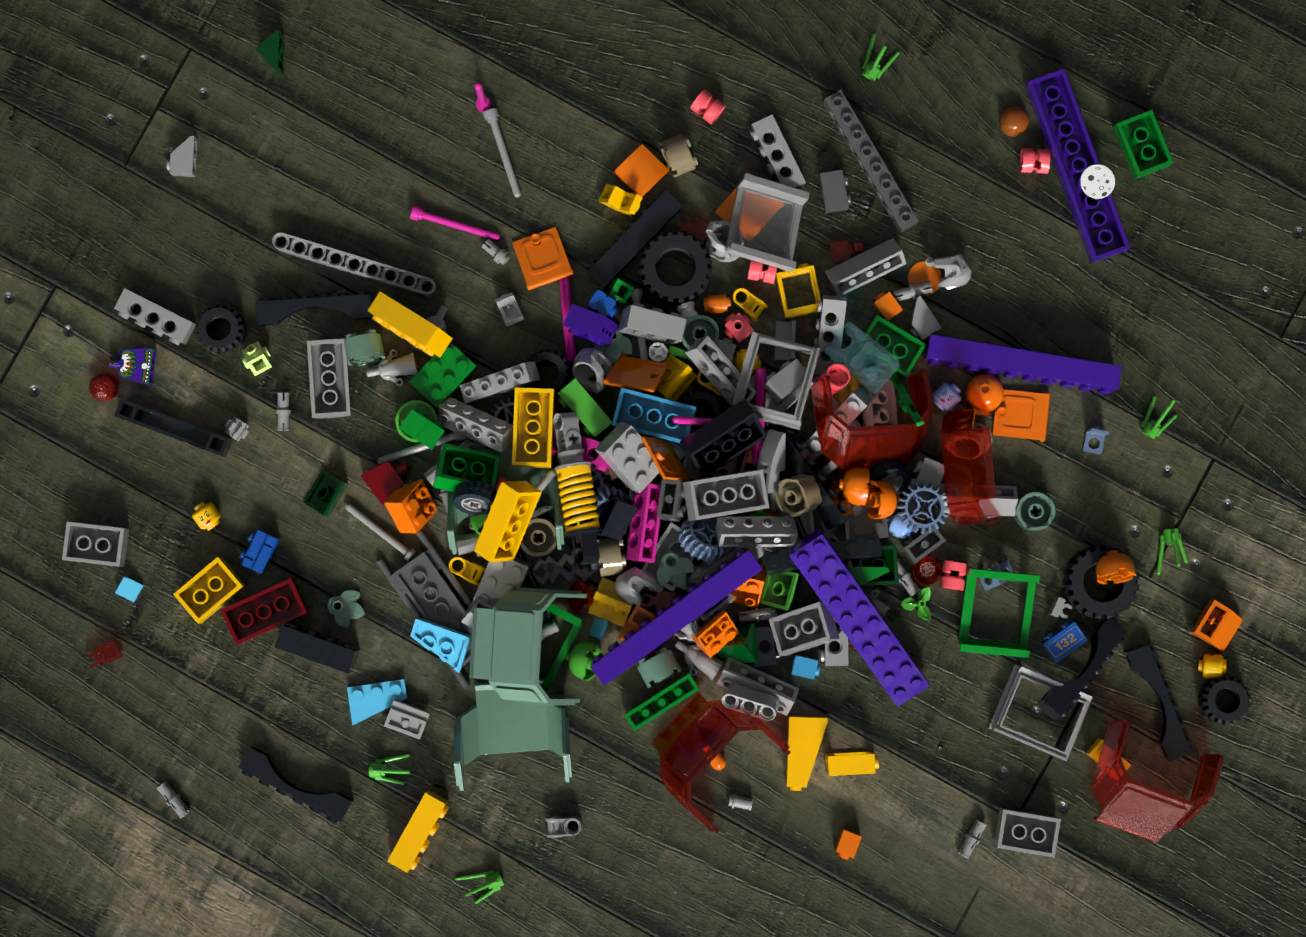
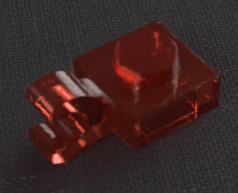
(842, 250)

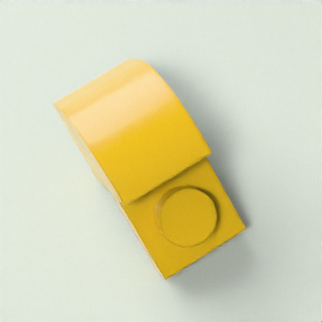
(620, 200)

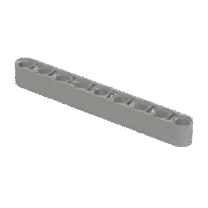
(347, 258)

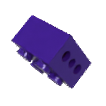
(590, 325)

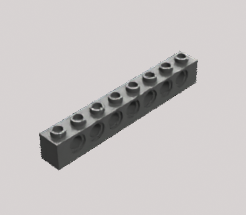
(870, 161)

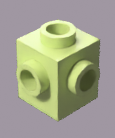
(256, 358)

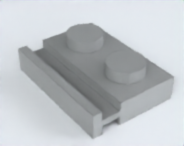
(406, 719)

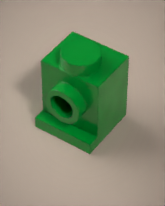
(620, 289)

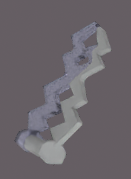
(559, 569)

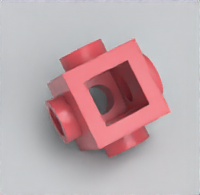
(738, 334)

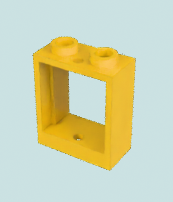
(800, 311)
(851, 763)

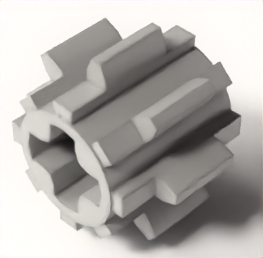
(236, 428)

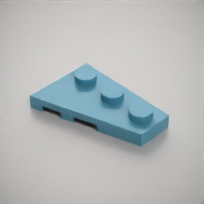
(443, 641)
(374, 698)

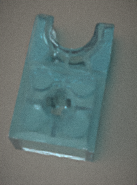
(860, 354)

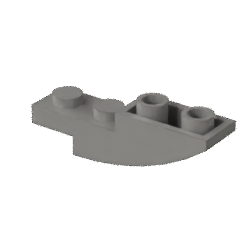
(772, 463)

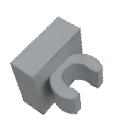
(1057, 608)

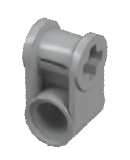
(561, 826)

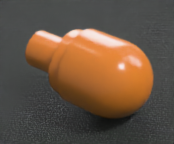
(718, 762)

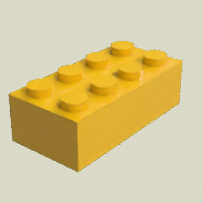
(409, 325)
(533, 427)
(507, 521)
(417, 831)

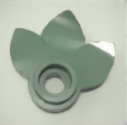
(618, 345)
(676, 572)
(348, 608)

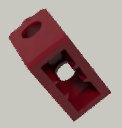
(385, 479)

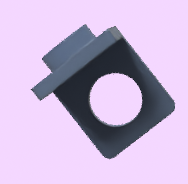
(1098, 433)
(1004, 566)

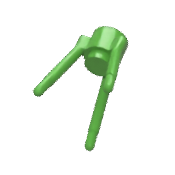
(872, 70)
(1154, 428)
(1171, 537)
(378, 769)
(493, 882)

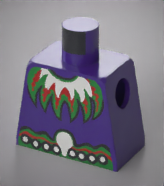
(136, 364)

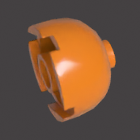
(985, 392)
(855, 485)
(881, 499)
(1115, 567)

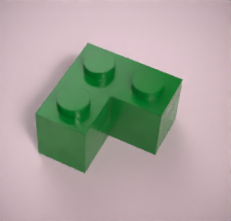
(422, 429)

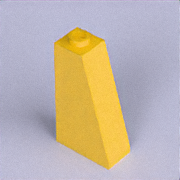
(804, 742)

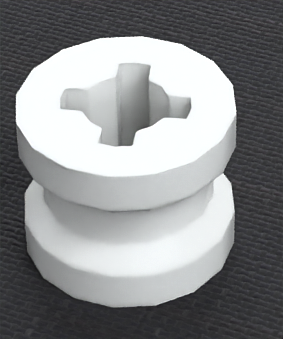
(687, 310)
(658, 349)

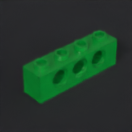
(661, 701)

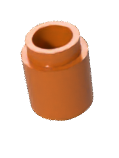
(717, 303)

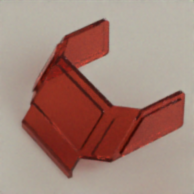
(871, 444)
(967, 466)
(695, 740)
(1140, 807)

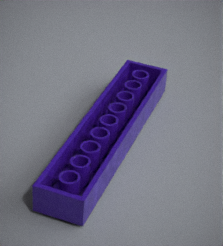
(1071, 156)
(1022, 363)
(675, 617)
(858, 617)

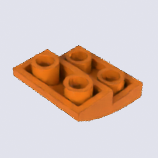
(641, 171)

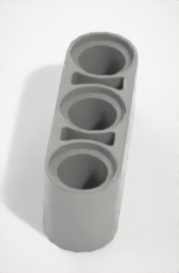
(742, 701)

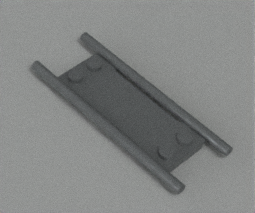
(430, 595)

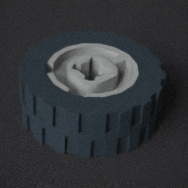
(891, 472)
(474, 497)

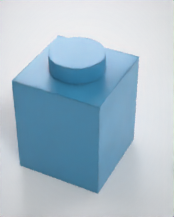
(805, 667)

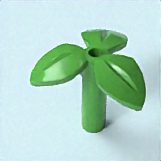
(923, 611)

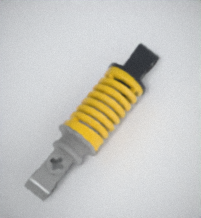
(573, 477)

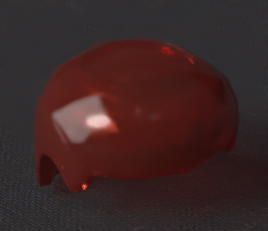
(104, 386)
(927, 571)
(581, 604)

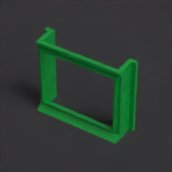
(566, 646)
(996, 647)

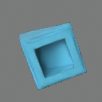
(129, 588)
(599, 628)

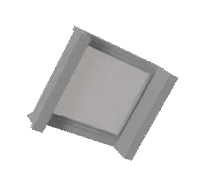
(765, 222)

